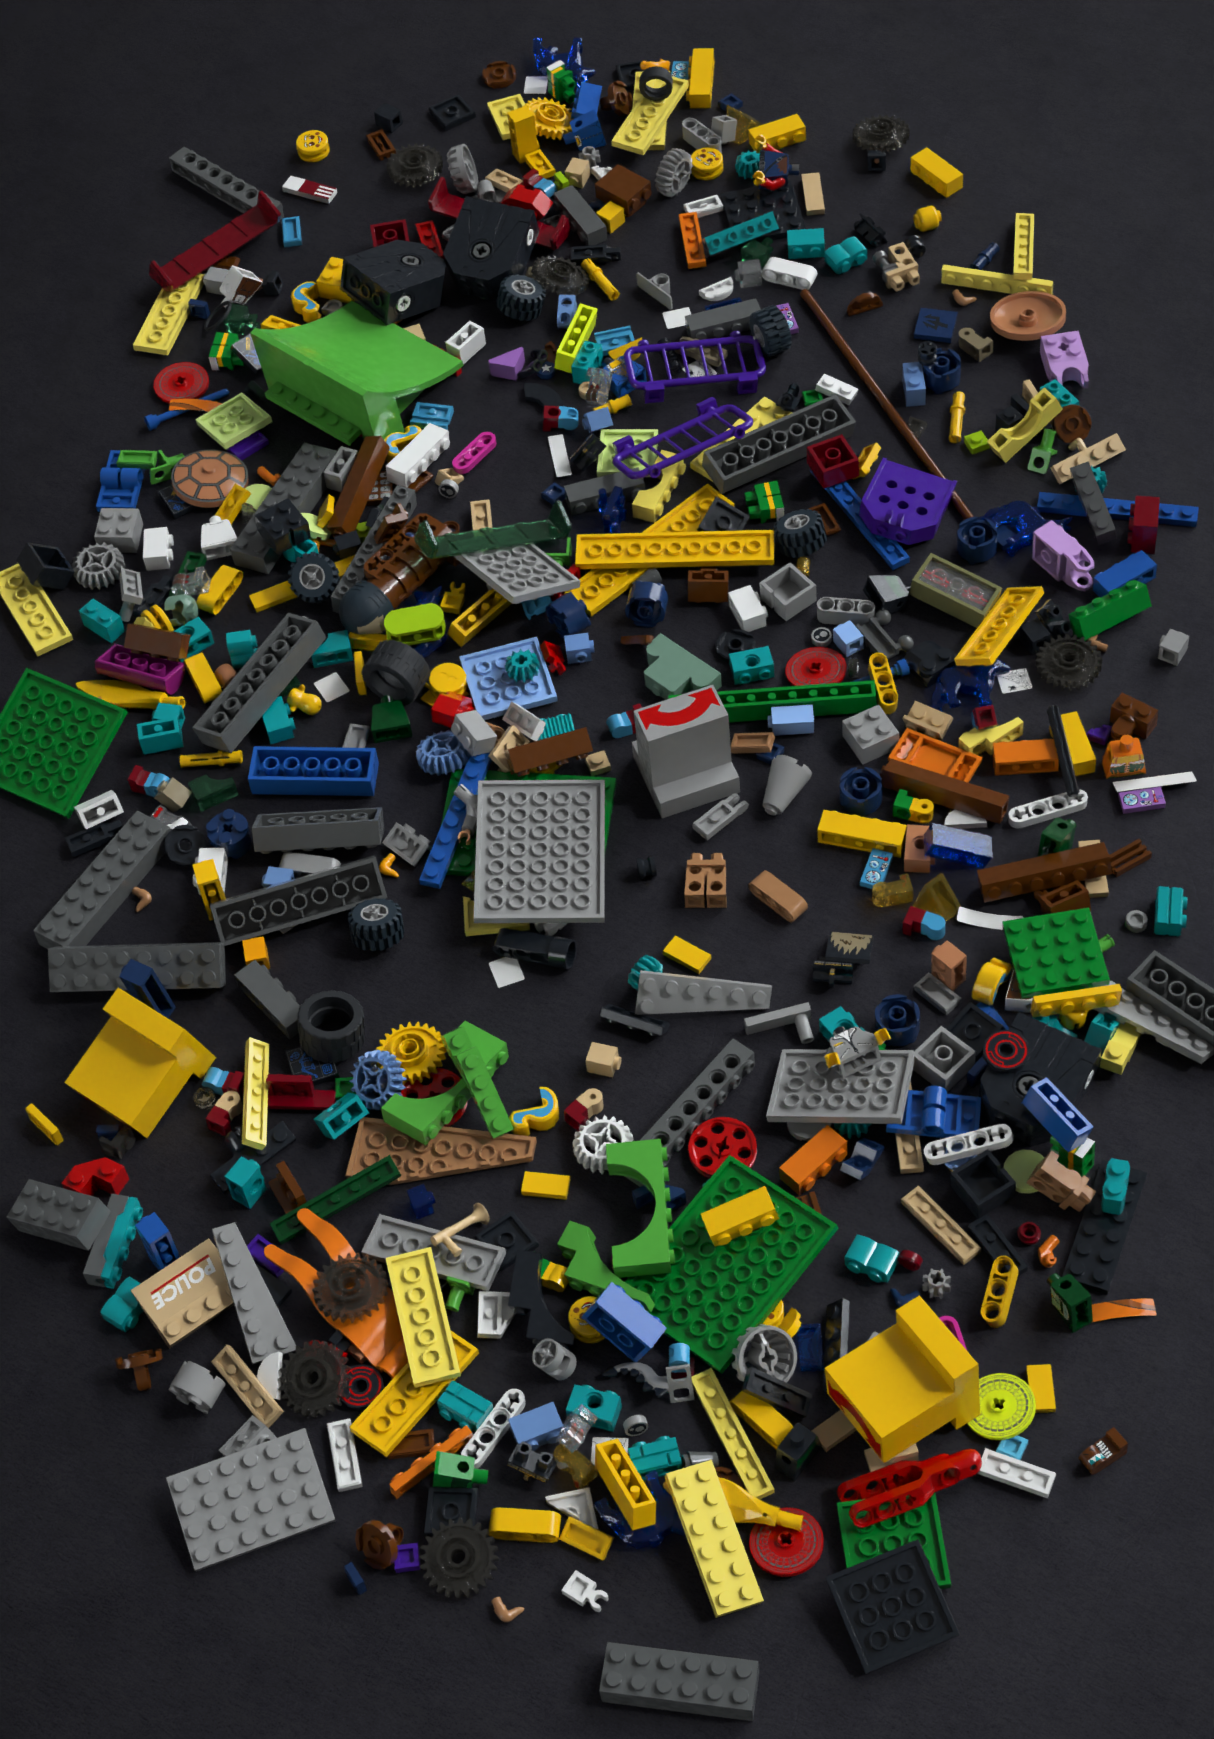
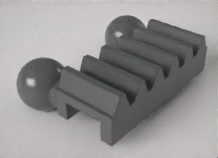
(879, 640)

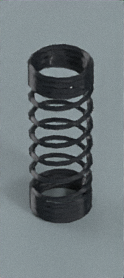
(673, 363)

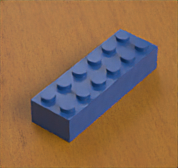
(313, 771)

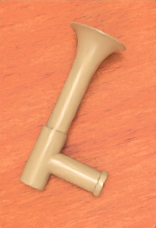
(479, 1215)

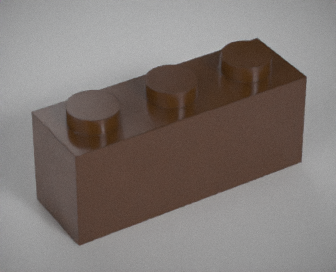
(157, 642)

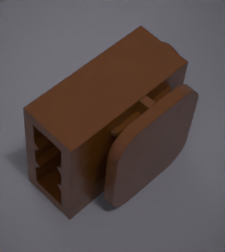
(623, 189)

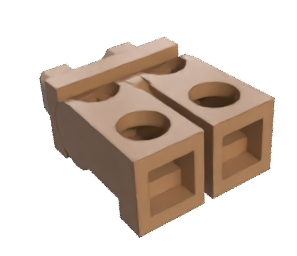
(705, 873)
(1061, 1184)

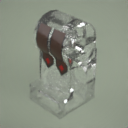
(598, 386)
(191, 583)
(576, 1427)

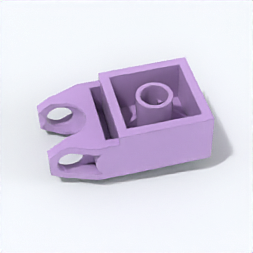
(1064, 358)
(1061, 555)

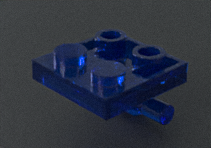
(612, 509)

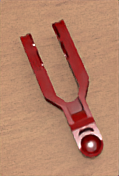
(912, 1478)

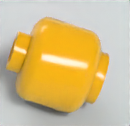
(927, 218)

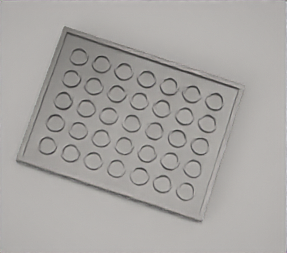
(540, 851)

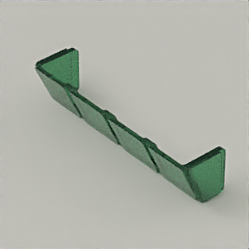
(485, 539)

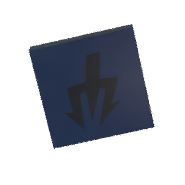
(935, 325)

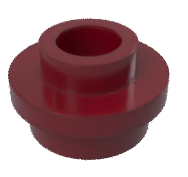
(1029, 1227)

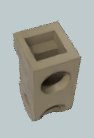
(974, 344)

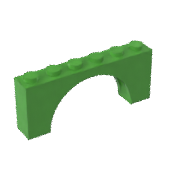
(425, 1117)
(651, 1249)

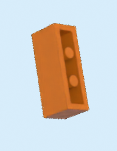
(1025, 757)
(813, 1160)

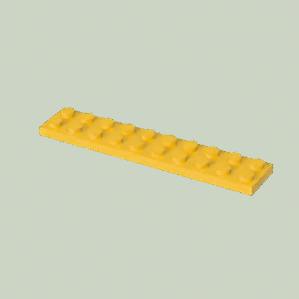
(675, 549)
(604, 585)

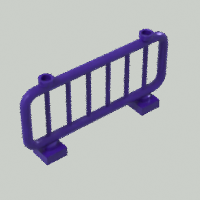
(655, 389)
(707, 410)

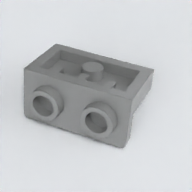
(406, 844)
(249, 1435)

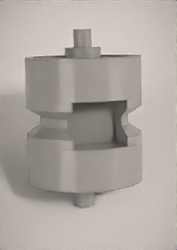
(554, 1359)

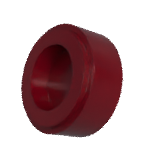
(910, 1260)

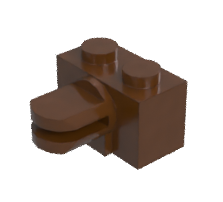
(708, 585)
(1132, 717)

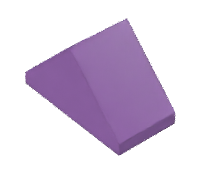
(507, 364)

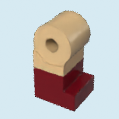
(583, 1108)
(223, 1113)

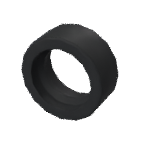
(656, 94)

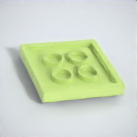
(233, 420)
(609, 436)

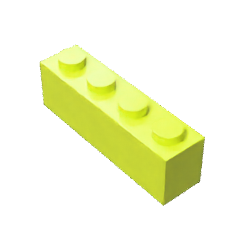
(576, 334)

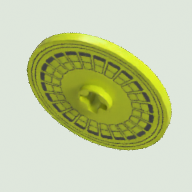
(1017, 1402)

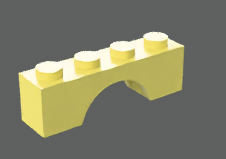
(1009, 441)
(651, 502)

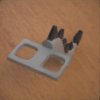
(652, 1381)

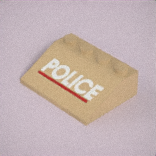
(185, 1293)

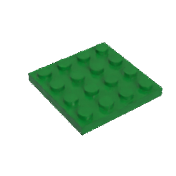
(1055, 953)
(891, 1533)

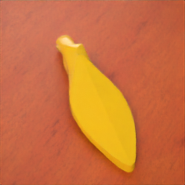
(127, 694)
(749, 1509)

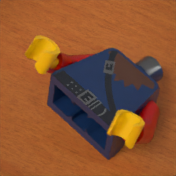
(773, 166)

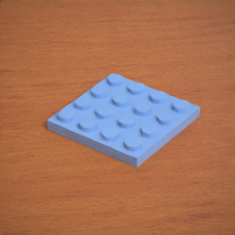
(492, 687)

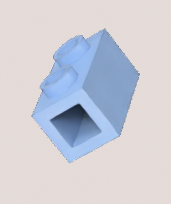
(791, 720)

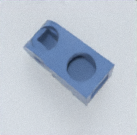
(566, 311)

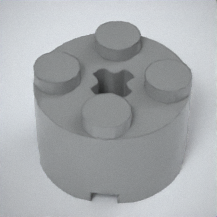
(196, 1385)

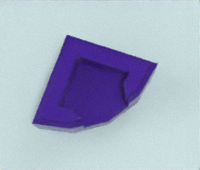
(1099, 735)

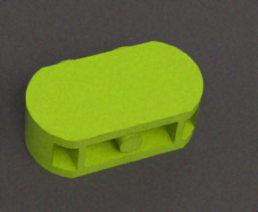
(415, 624)

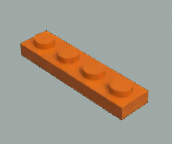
(692, 240)
(424, 1466)

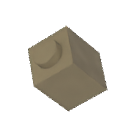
(172, 794)

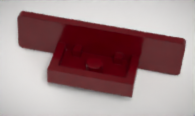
(297, 1093)

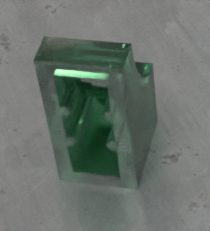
(211, 792)

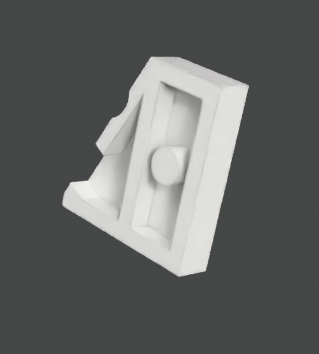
(493, 1314)

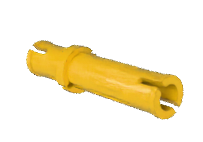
(596, 274)
(957, 411)
(187, 760)

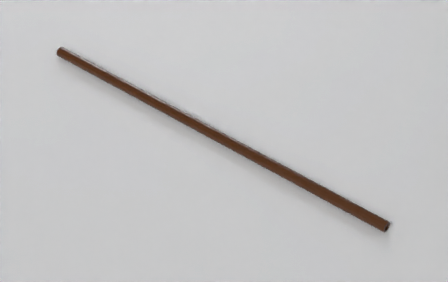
(881, 398)

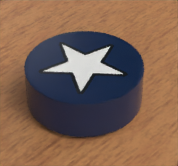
(547, 370)

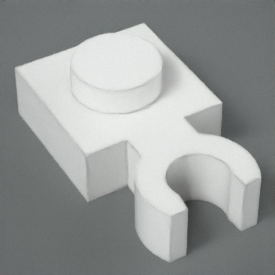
(582, 1589)

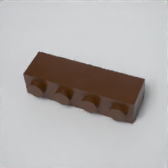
(548, 751)

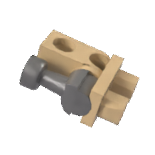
(901, 267)

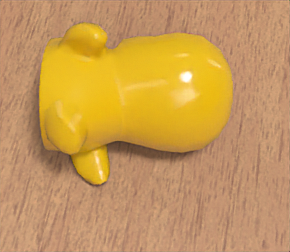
(305, 702)

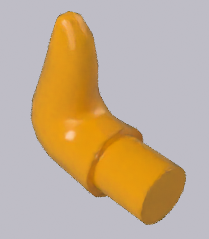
(385, 864)

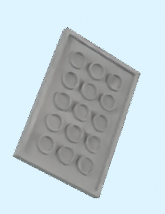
(520, 572)
(817, 1094)
(250, 1499)

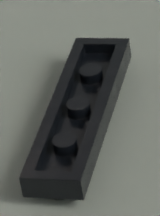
(836, 1333)

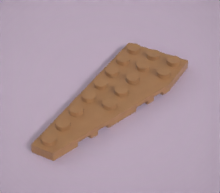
(447, 1154)

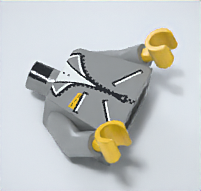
(854, 1049)

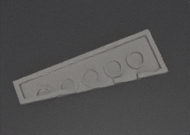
(682, 993)
(1162, 1027)
(256, 1310)

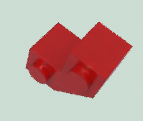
(528, 199)
(448, 705)
(96, 1174)

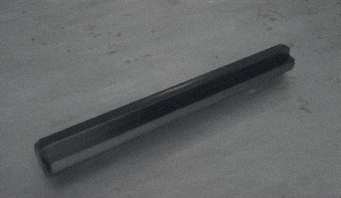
(1063, 751)

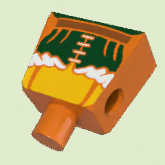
(1123, 758)

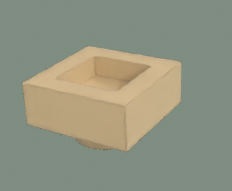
(598, 763)

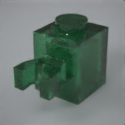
(756, 250)
(239, 319)

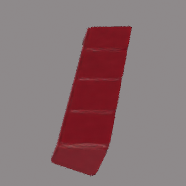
(450, 206)
(216, 246)

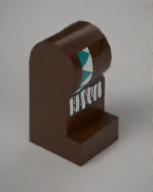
(1104, 1451)

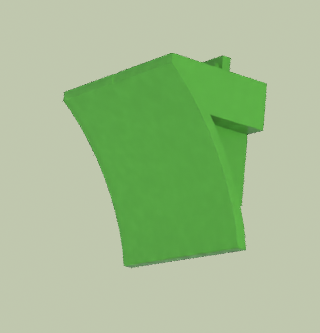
(349, 371)

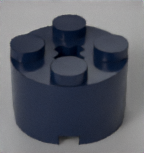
(944, 373)
(976, 540)
(646, 603)
(568, 615)
(860, 791)
(230, 832)
(900, 1019)

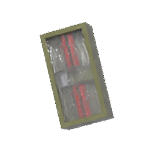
(954, 590)

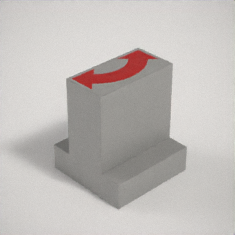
(685, 751)

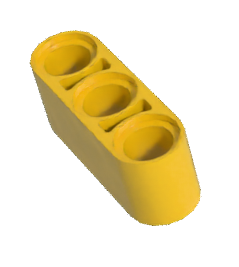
(221, 589)
(879, 674)
(203, 677)
(1001, 1302)
(761, 1418)
(524, 1525)

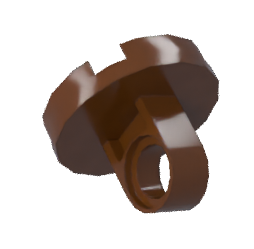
(617, 99)
(140, 1362)
(379, 1543)

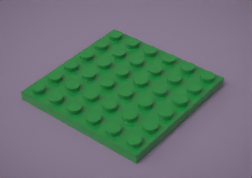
(53, 741)

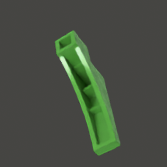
(478, 1080)
(587, 1268)

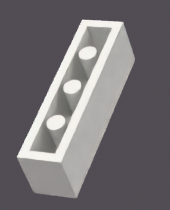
(417, 455)

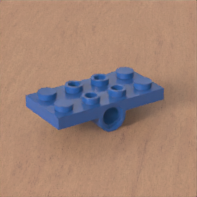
(119, 485)
(938, 1114)

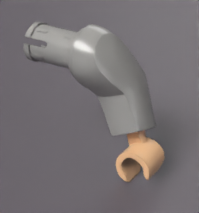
(470, 823)

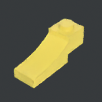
(982, 740)
(1120, 1048)

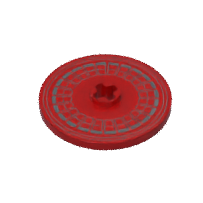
(192, 375)
(815, 667)
(787, 1559)

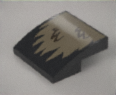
(849, 947)

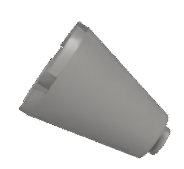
(784, 783)

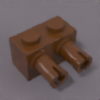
(1063, 898)

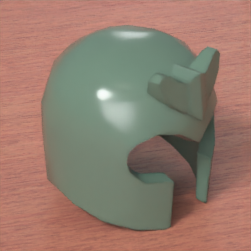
(183, 609)

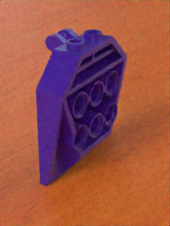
(905, 503)

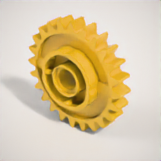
(551, 117)
(417, 1048)

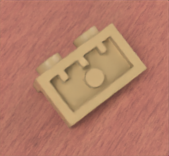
(927, 720)
(510, 739)

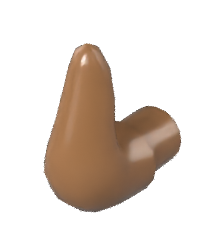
(961, 300)
(1100, 646)
(145, 898)
(502, 1612)

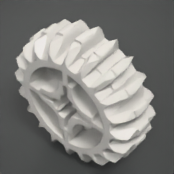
(596, 1136)

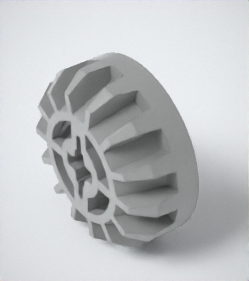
(462, 169)
(776, 1361)

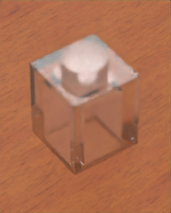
(749, 273)

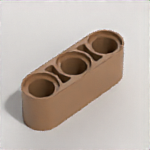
(778, 896)

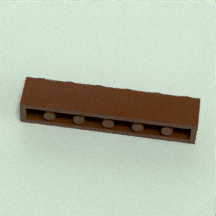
(1044, 872)

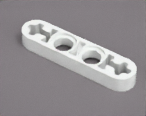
(1049, 811)
(967, 1140)
(494, 1429)

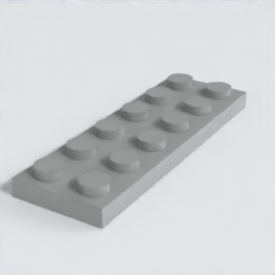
(475, 1264)

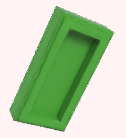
(137, 459)

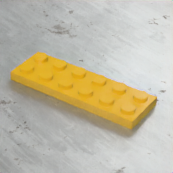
(999, 626)
(403, 1405)

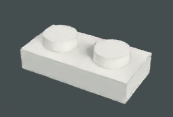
(832, 386)

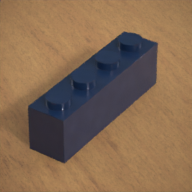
(146, 987)

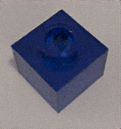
(421, 1201)

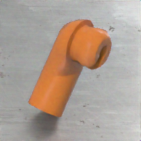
(267, 476)
(1046, 1251)

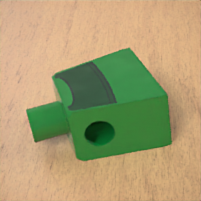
(457, 1471)

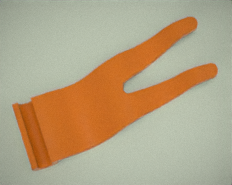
(376, 1336)

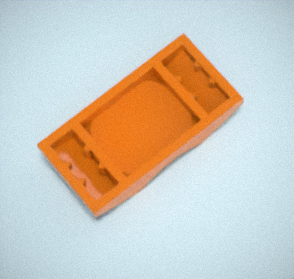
(935, 756)

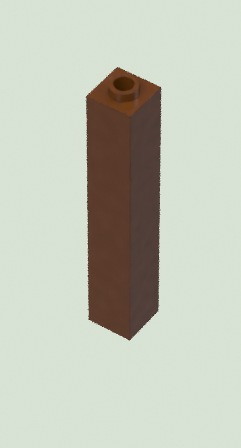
(358, 486)
(945, 790)

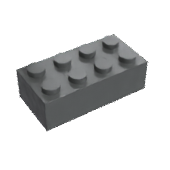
(58, 1214)

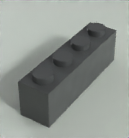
(580, 216)
(721, 320)
(584, 494)
(1093, 503)
(270, 997)

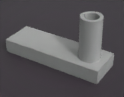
(130, 592)
(795, 1014)

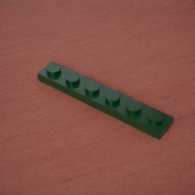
(338, 1197)

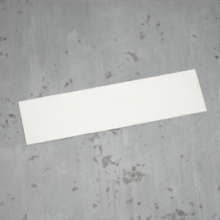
(1154, 781)

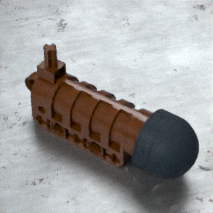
(393, 578)

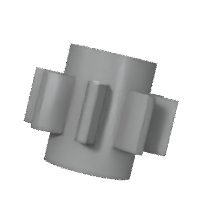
(590, 154)
(936, 1283)

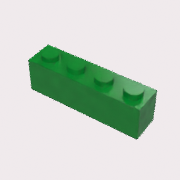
(1110, 609)

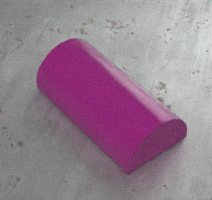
(141, 669)

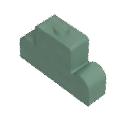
(676, 670)

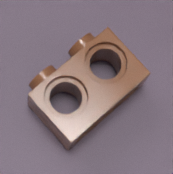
(949, 965)

